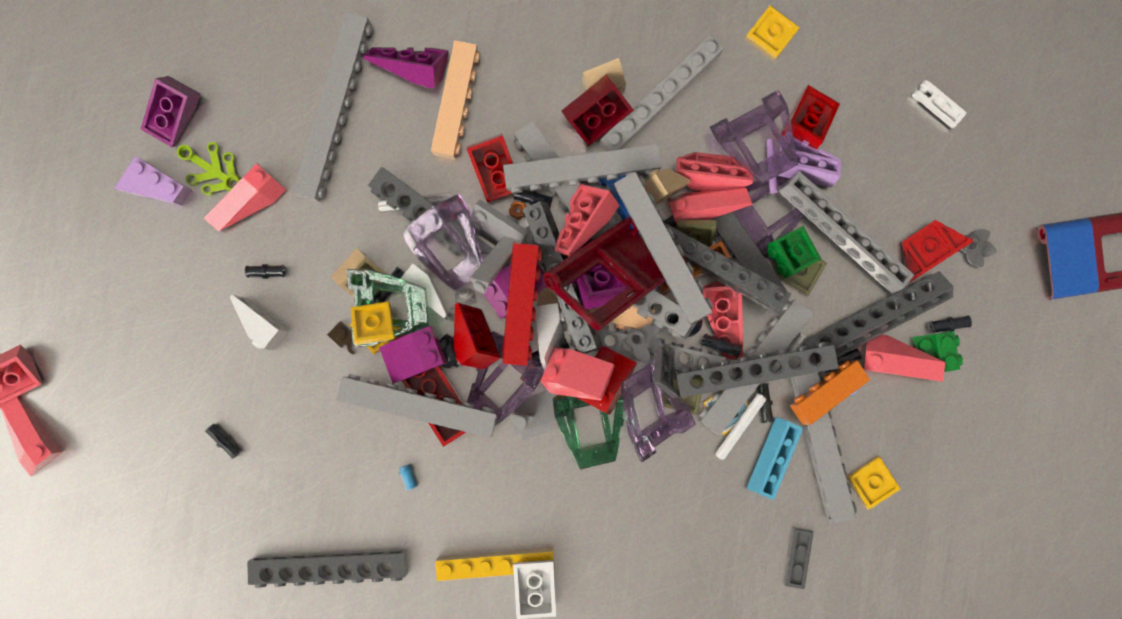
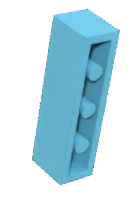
(774, 458)

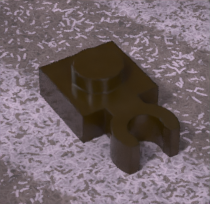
(342, 336)

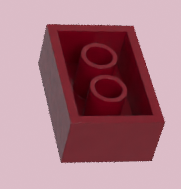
(597, 110)

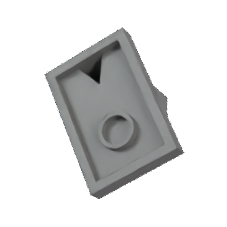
(500, 232)
(535, 415)

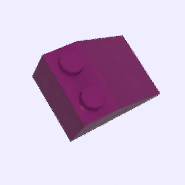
(169, 109)
(498, 291)
(413, 354)

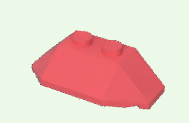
(712, 172)

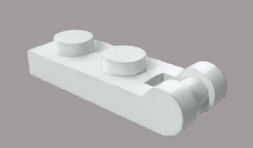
(939, 104)

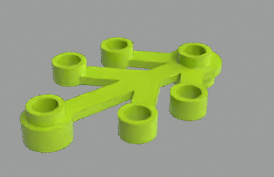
(214, 170)

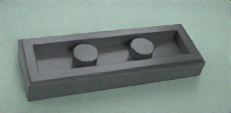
(798, 558)

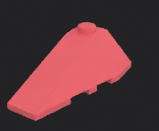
(248, 196)
(708, 204)
(588, 214)
(726, 314)
(894, 357)
(30, 439)

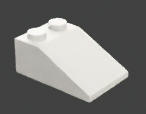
(420, 276)
(258, 325)
(550, 330)
(534, 589)

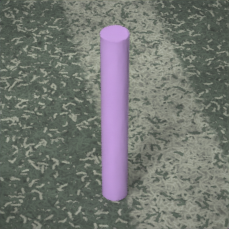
(770, 152)

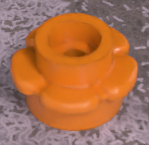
(517, 205)

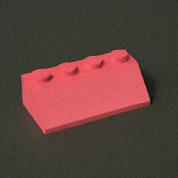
(17, 373)

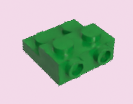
(793, 252)
(941, 346)

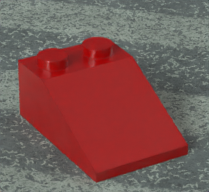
(812, 116)
(488, 162)
(473, 338)
(622, 370)

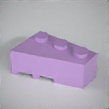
(814, 164)
(150, 182)

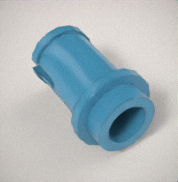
(408, 477)

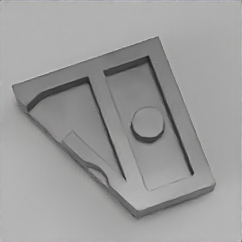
(664, 371)

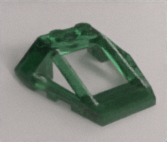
(364, 293)
(594, 454)

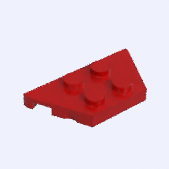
(931, 247)

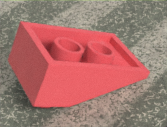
(576, 374)

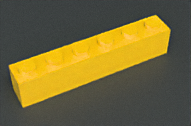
(487, 563)

